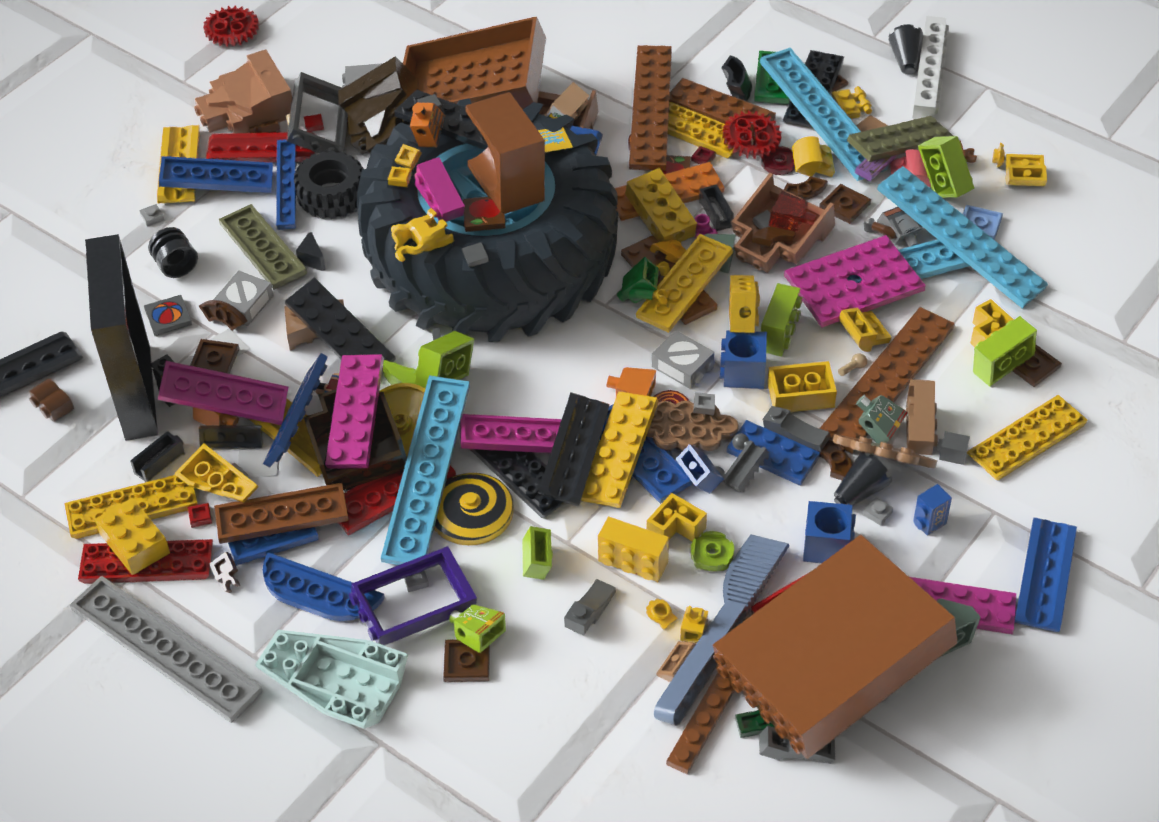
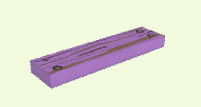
(871, 169)

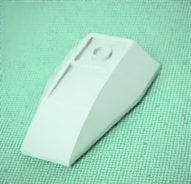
(336, 673)

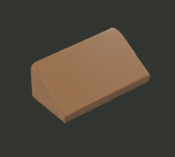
(675, 660)

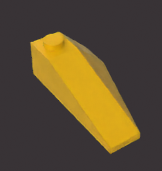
(215, 475)

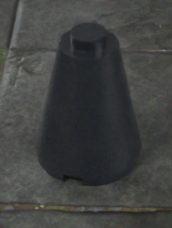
(906, 46)
(862, 480)

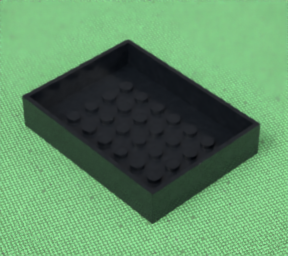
(121, 336)

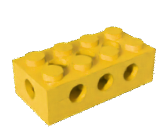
(660, 207)
(743, 303)

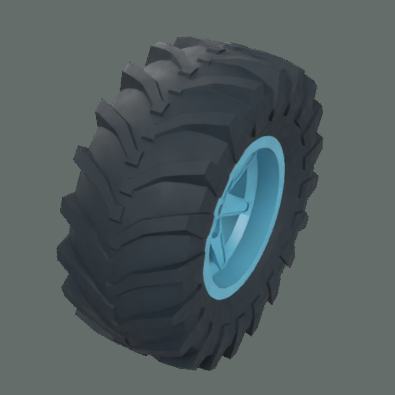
(536, 265)

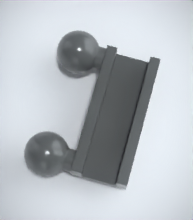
(745, 464)

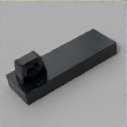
(231, 436)

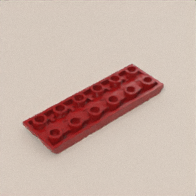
(250, 147)
(185, 562)

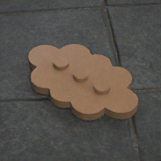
(680, 427)
(885, 450)

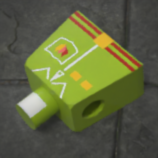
(478, 626)

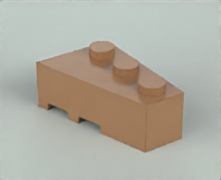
(297, 331)
(921, 417)

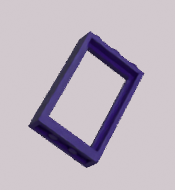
(454, 575)

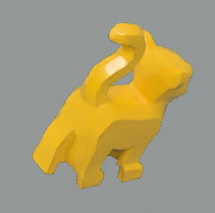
(424, 233)

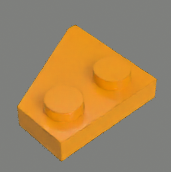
(671, 248)

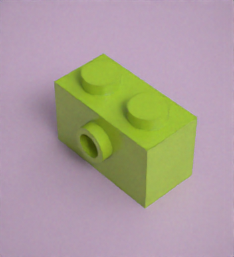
(537, 553)

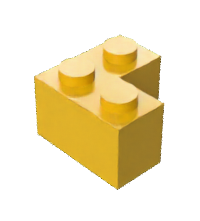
(988, 319)
(677, 516)

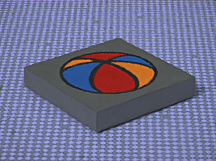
(167, 315)

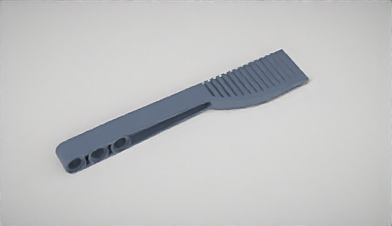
(741, 587)

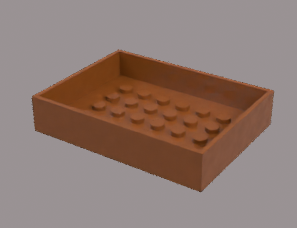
(482, 63)

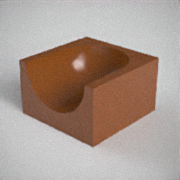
(514, 161)

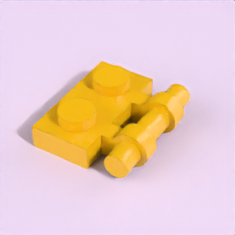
(848, 102)

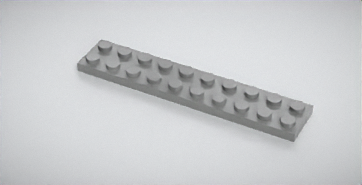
(166, 649)

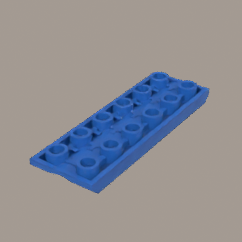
(1046, 574)

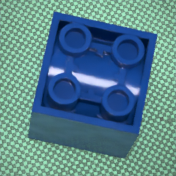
(743, 359)
(825, 519)

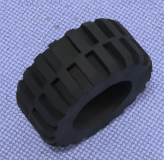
(326, 169)

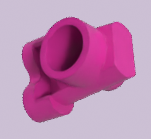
(703, 225)

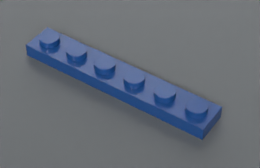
(285, 185)

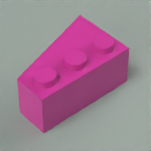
(438, 190)

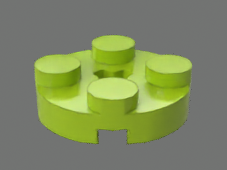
(708, 561)

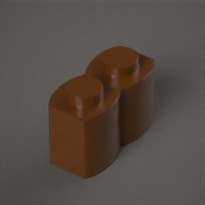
(51, 400)

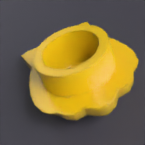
(999, 155)
(660, 612)

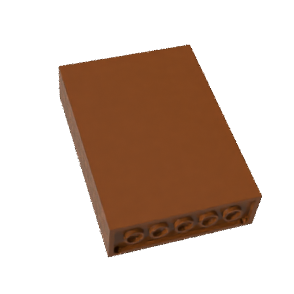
(834, 645)

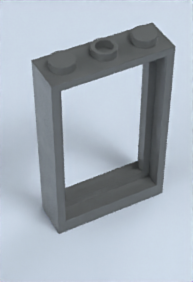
(324, 91)

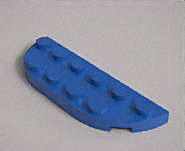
(313, 589)

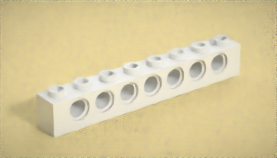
(929, 67)

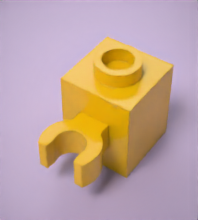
(693, 624)

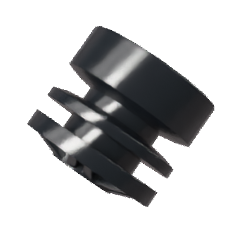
(173, 252)

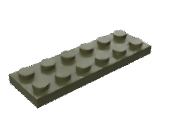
(896, 138)
(262, 246)

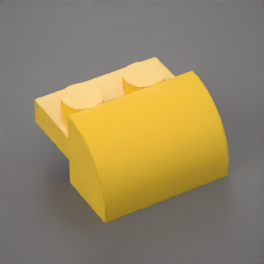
(812, 157)
(1025, 170)
(864, 328)

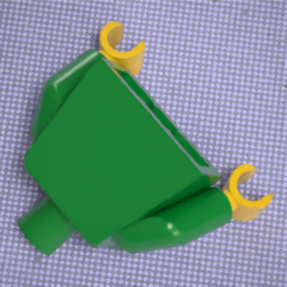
(642, 282)

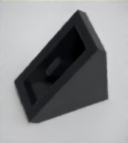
(310, 253)

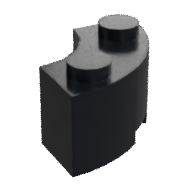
(737, 78)

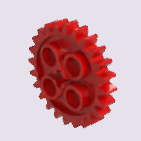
(219, 25)
(739, 136)

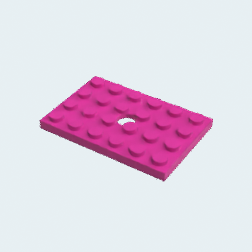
(883, 274)

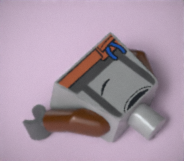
(896, 225)

